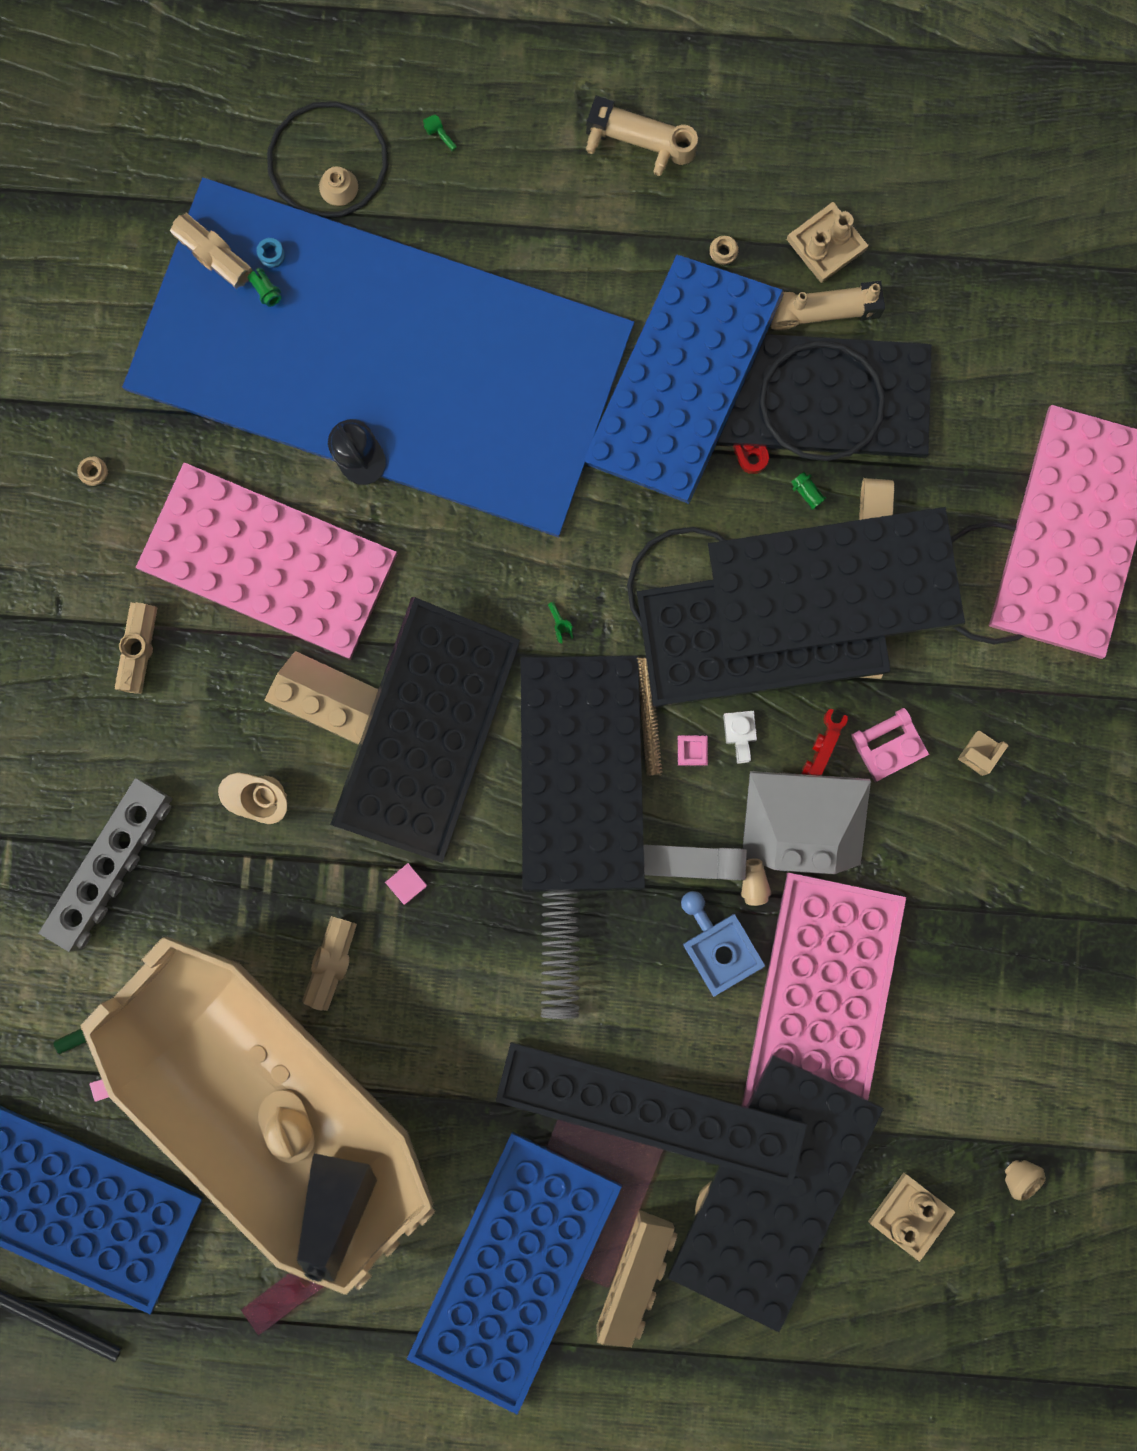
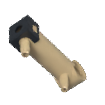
(640, 131)
(861, 302)

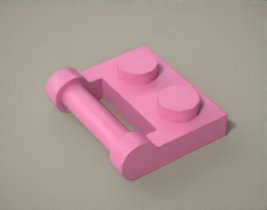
(893, 754)

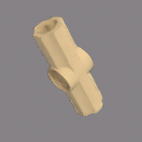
(211, 250)
(133, 667)

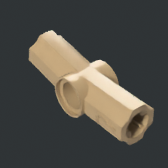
(329, 964)

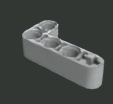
(695, 862)

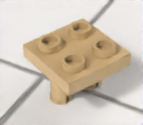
(827, 241)
(911, 1217)

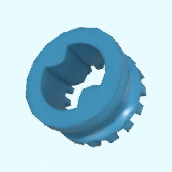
(270, 262)

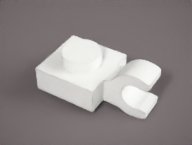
(740, 730)

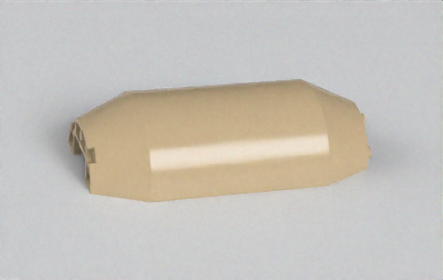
(176, 1072)

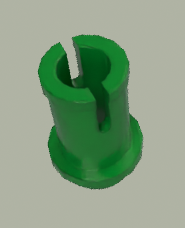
(268, 292)
(808, 490)

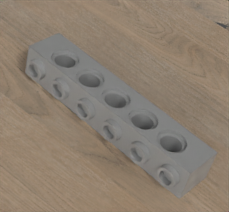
(59, 924)

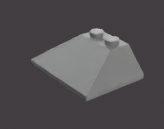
(805, 821)

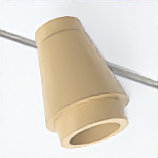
(756, 886)

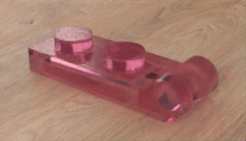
(277, 1301)

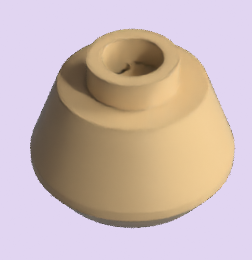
(338, 186)
(1024, 1179)

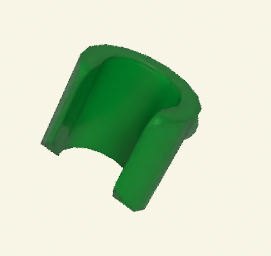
(432, 125)
(561, 625)

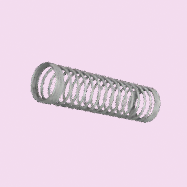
(561, 1012)

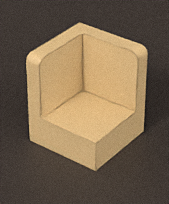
(982, 753)

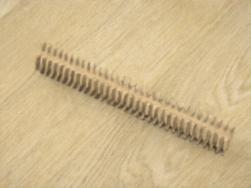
(648, 720)

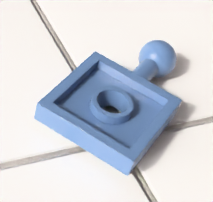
(704, 946)

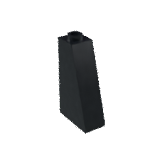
(332, 1213)

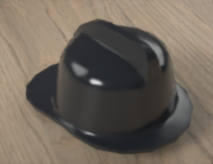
(356, 452)

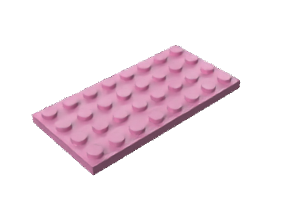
(1072, 535)
(267, 560)
(828, 982)

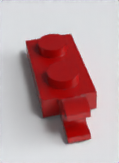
(824, 745)

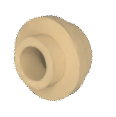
(724, 242)
(85, 467)

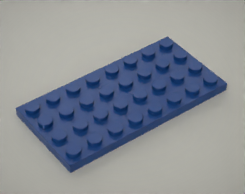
(683, 378)
(89, 1212)
(514, 1273)

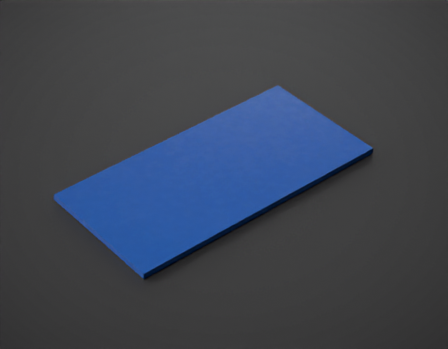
(453, 369)

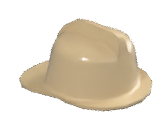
(254, 797)
(286, 1126)

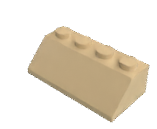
(323, 696)
(634, 1280)

